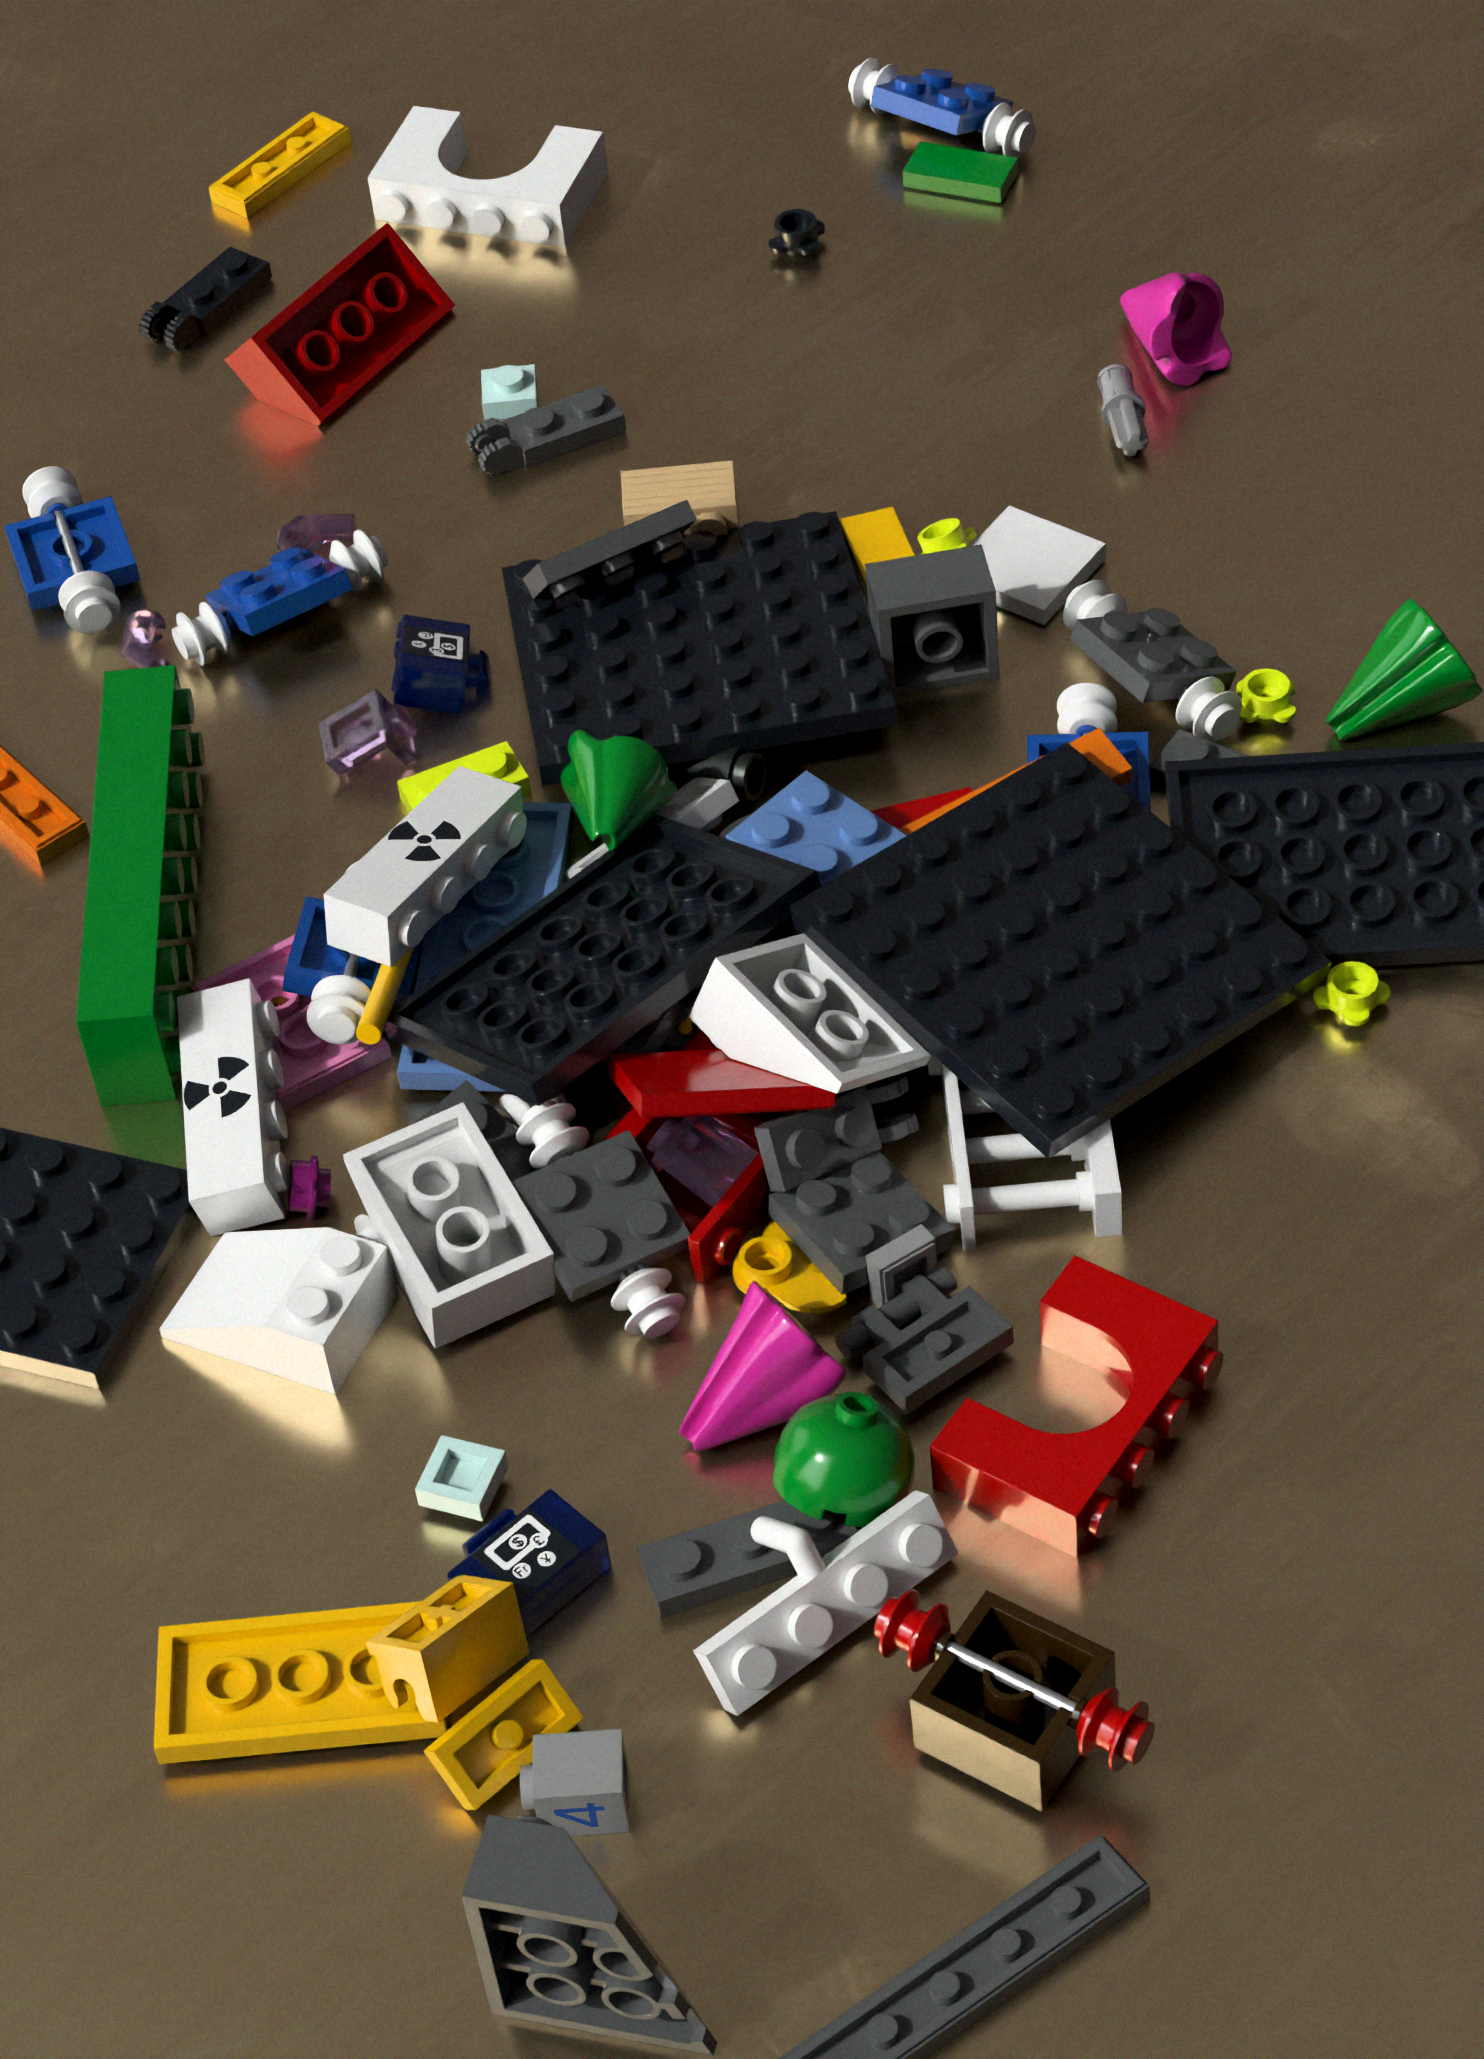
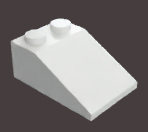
(801, 1018)
(452, 1225)
(288, 1302)

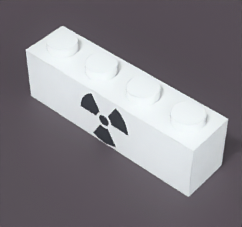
(424, 866)
(232, 1107)

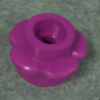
(309, 1186)

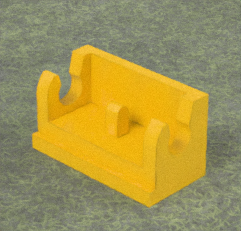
(450, 1645)

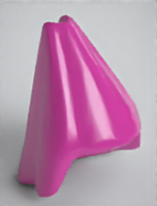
(1180, 324)
(759, 1375)

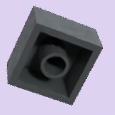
(934, 619)

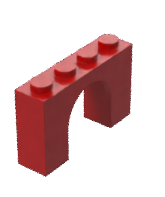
(1071, 1482)

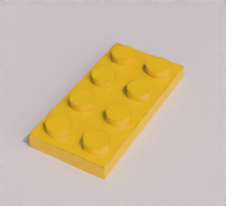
(278, 1686)

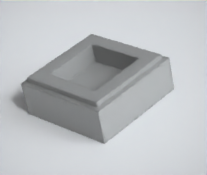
(899, 1262)

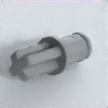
(1123, 408)

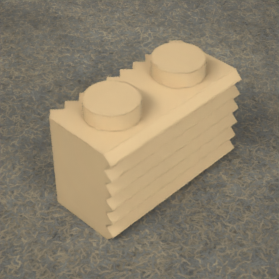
(705, 485)

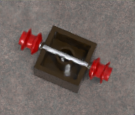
(1011, 1694)

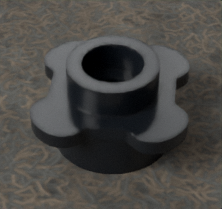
(796, 233)

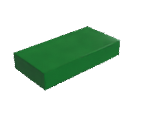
(960, 172)

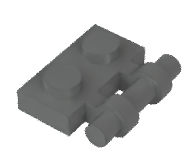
(934, 1350)

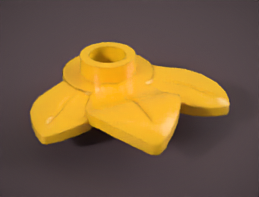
(785, 1272)

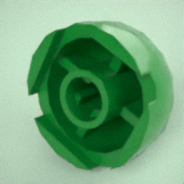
(844, 1458)

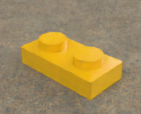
(497, 1735)

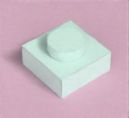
(508, 391)
(461, 1478)

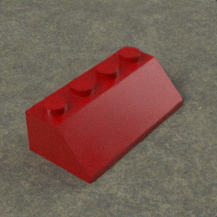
(342, 329)

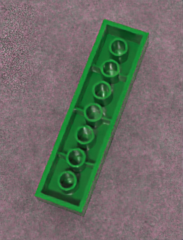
(140, 886)

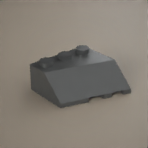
(563, 1945)

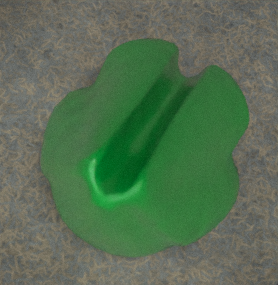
(1403, 677)
(615, 785)

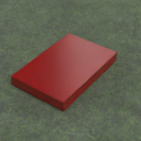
(708, 1085)

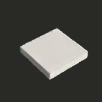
(1036, 562)

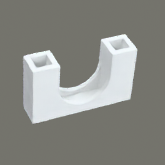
(535, 205)

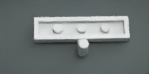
(824, 1599)

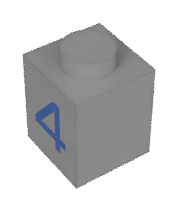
(579, 1782)

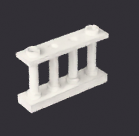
(1092, 1190)

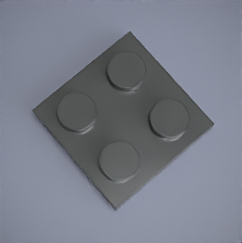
(853, 1214)

